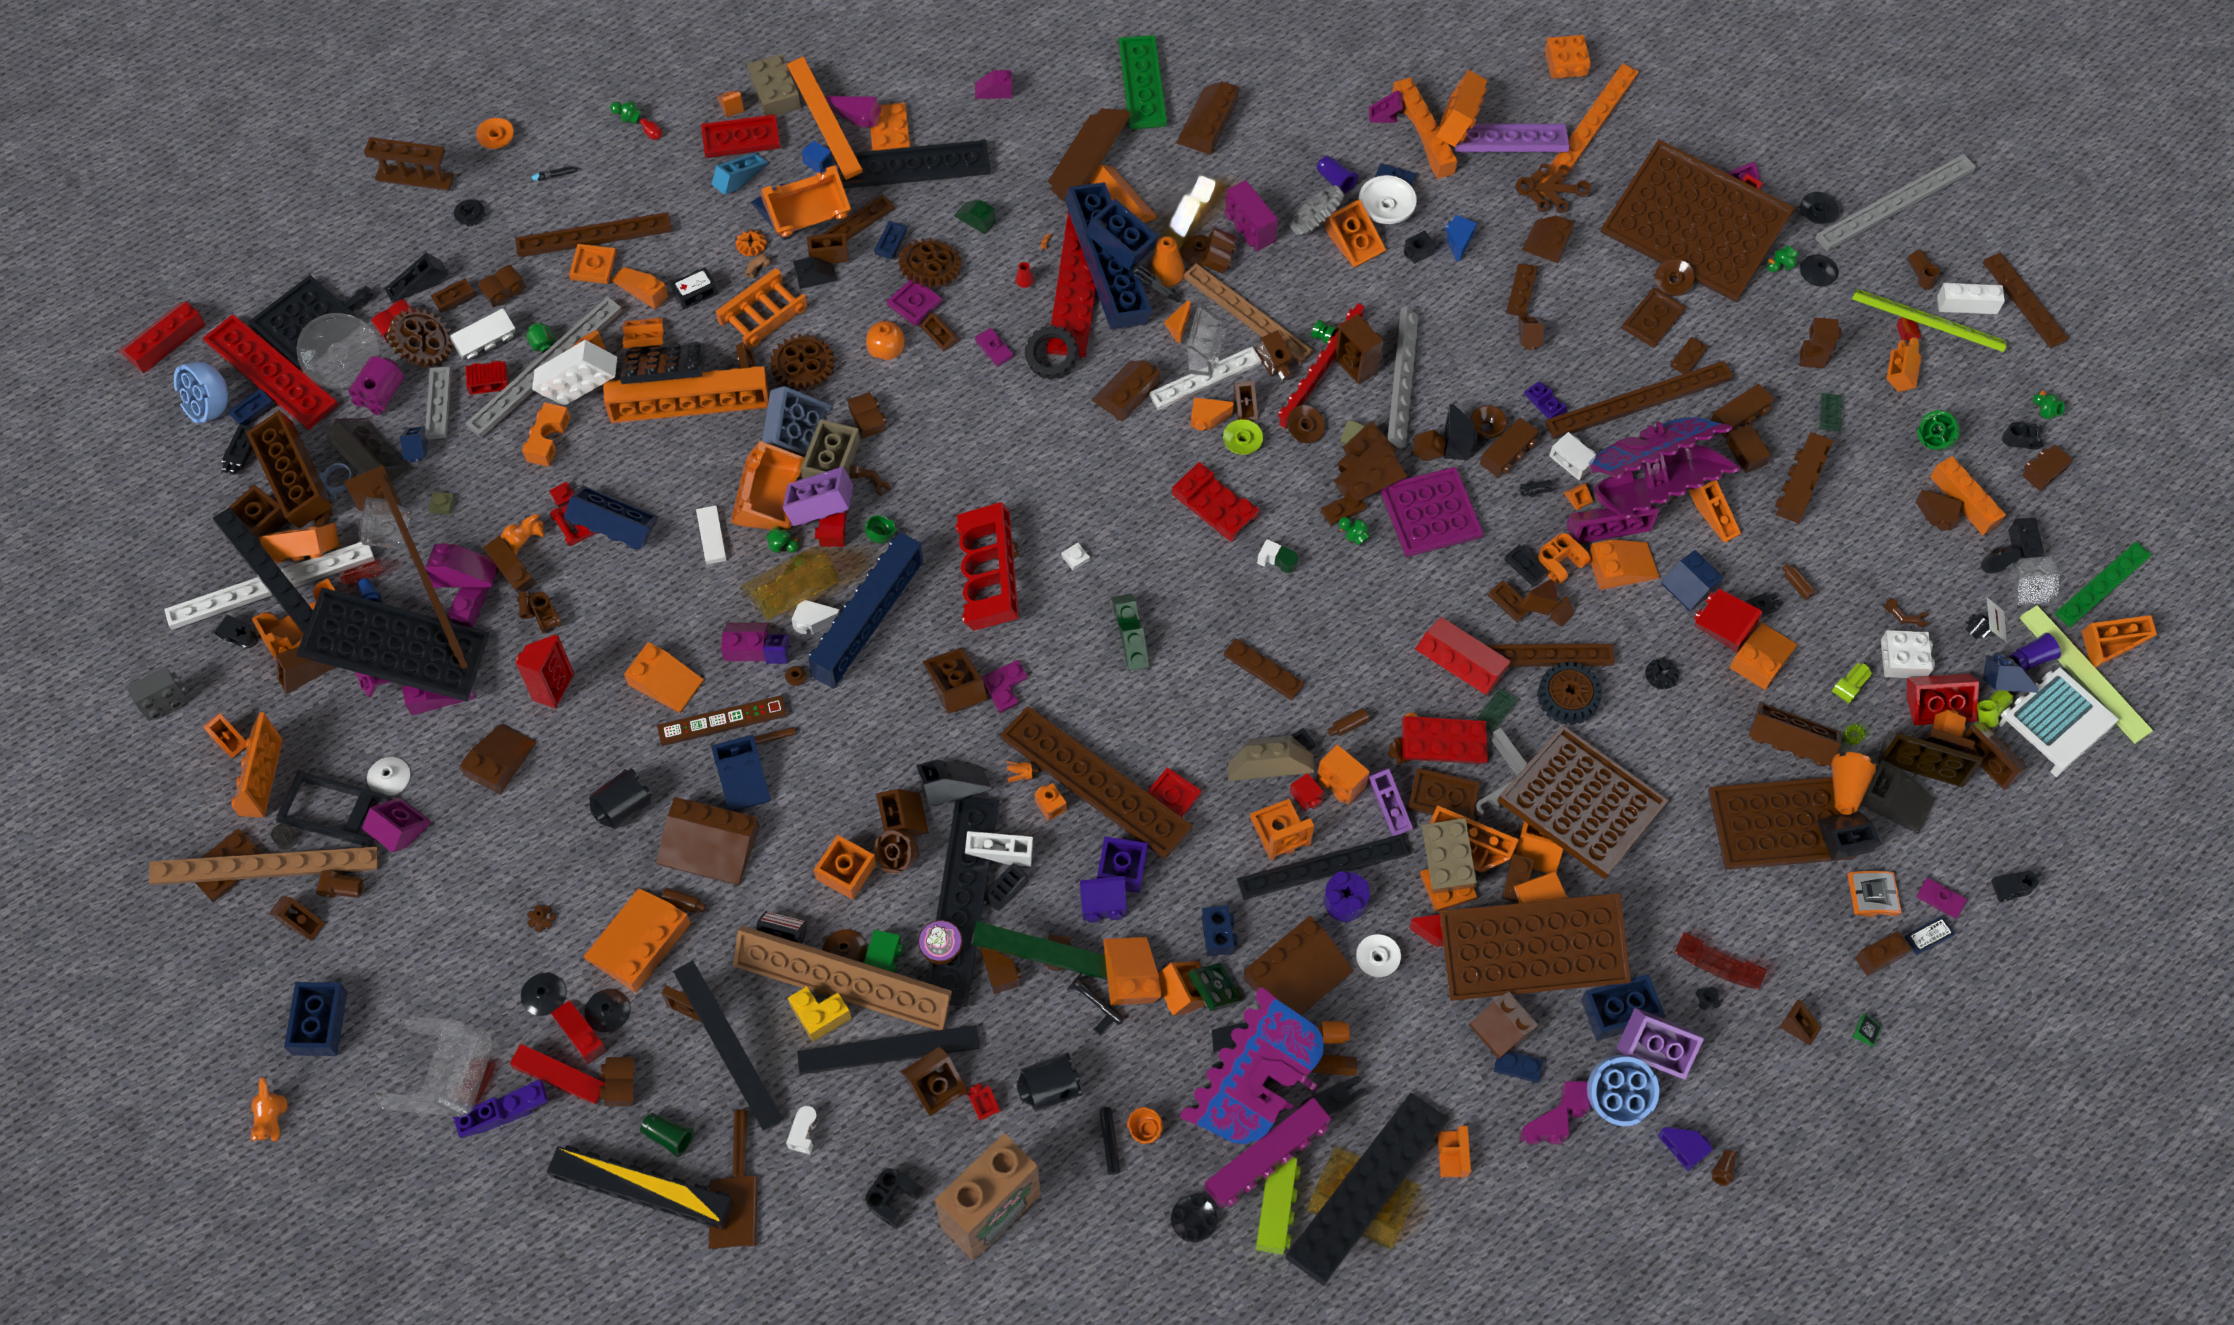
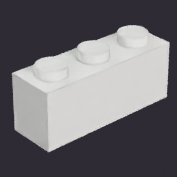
(1970, 298)
(483, 334)

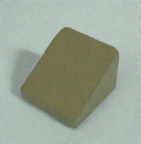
(1350, 431)

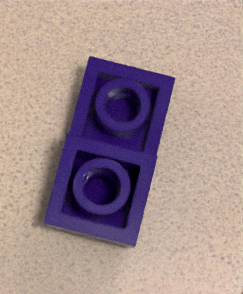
(1543, 399)

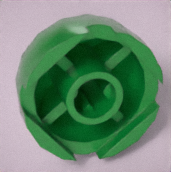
(1939, 430)

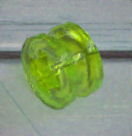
(1852, 729)

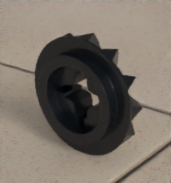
(469, 206)
(1661, 681)

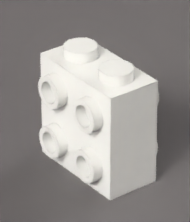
(1907, 654)

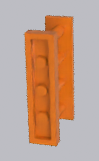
(755, 293)

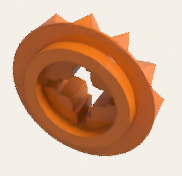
(757, 246)

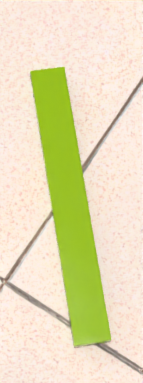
(1929, 320)

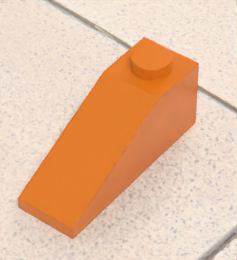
(642, 286)
(1715, 510)

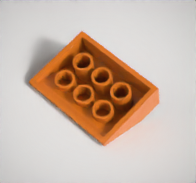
(257, 769)
(638, 939)

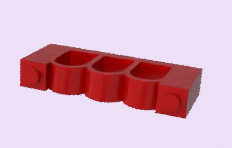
(970, 527)

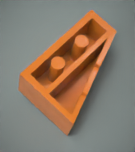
(300, 543)
(2116, 637)

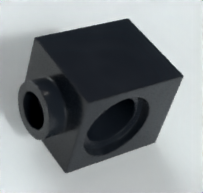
(1419, 247)

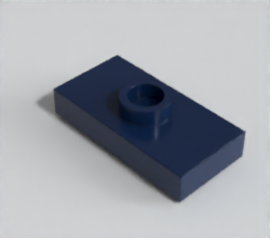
(1386, 170)

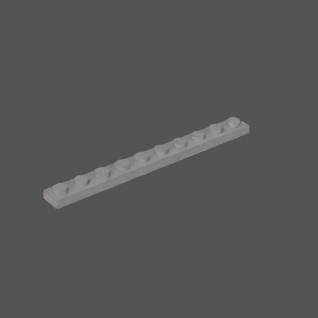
(1895, 202)
(522, 386)

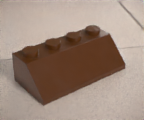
(1209, 117)
(1795, 734)

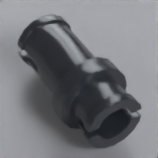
(360, 296)
(1533, 488)

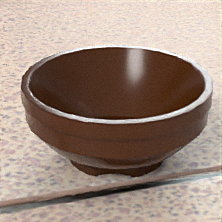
(1492, 416)

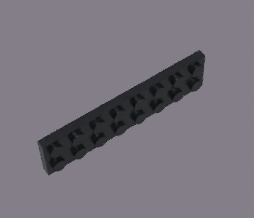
(920, 164)

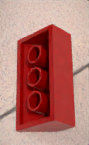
(163, 336)
(1463, 655)
(545, 670)

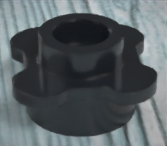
(1710, 992)

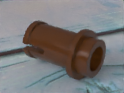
(324, 518)
(525, 607)

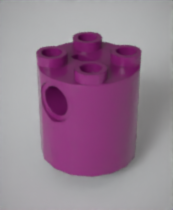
(376, 384)

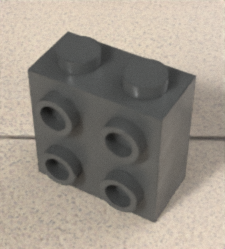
(158, 693)

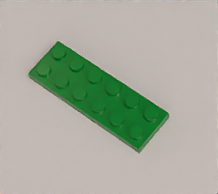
(1142, 82)

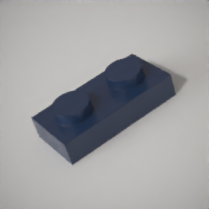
(890, 240)
(251, 408)
(1519, 1066)

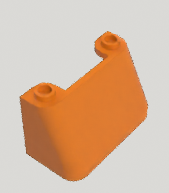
(806, 202)
(764, 487)
(283, 634)

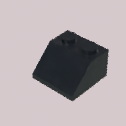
(1459, 435)

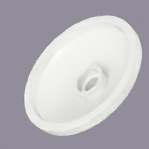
(1388, 192)

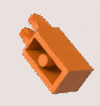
(1904, 365)

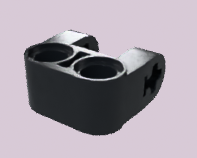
(887, 1193)

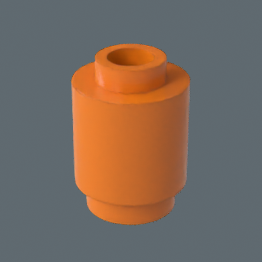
(1334, 1032)

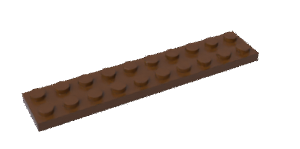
(1096, 782)

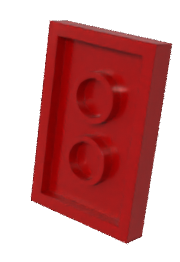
(1174, 792)

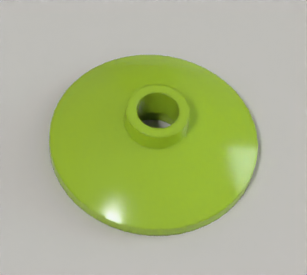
(1242, 430)

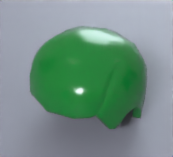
(880, 529)

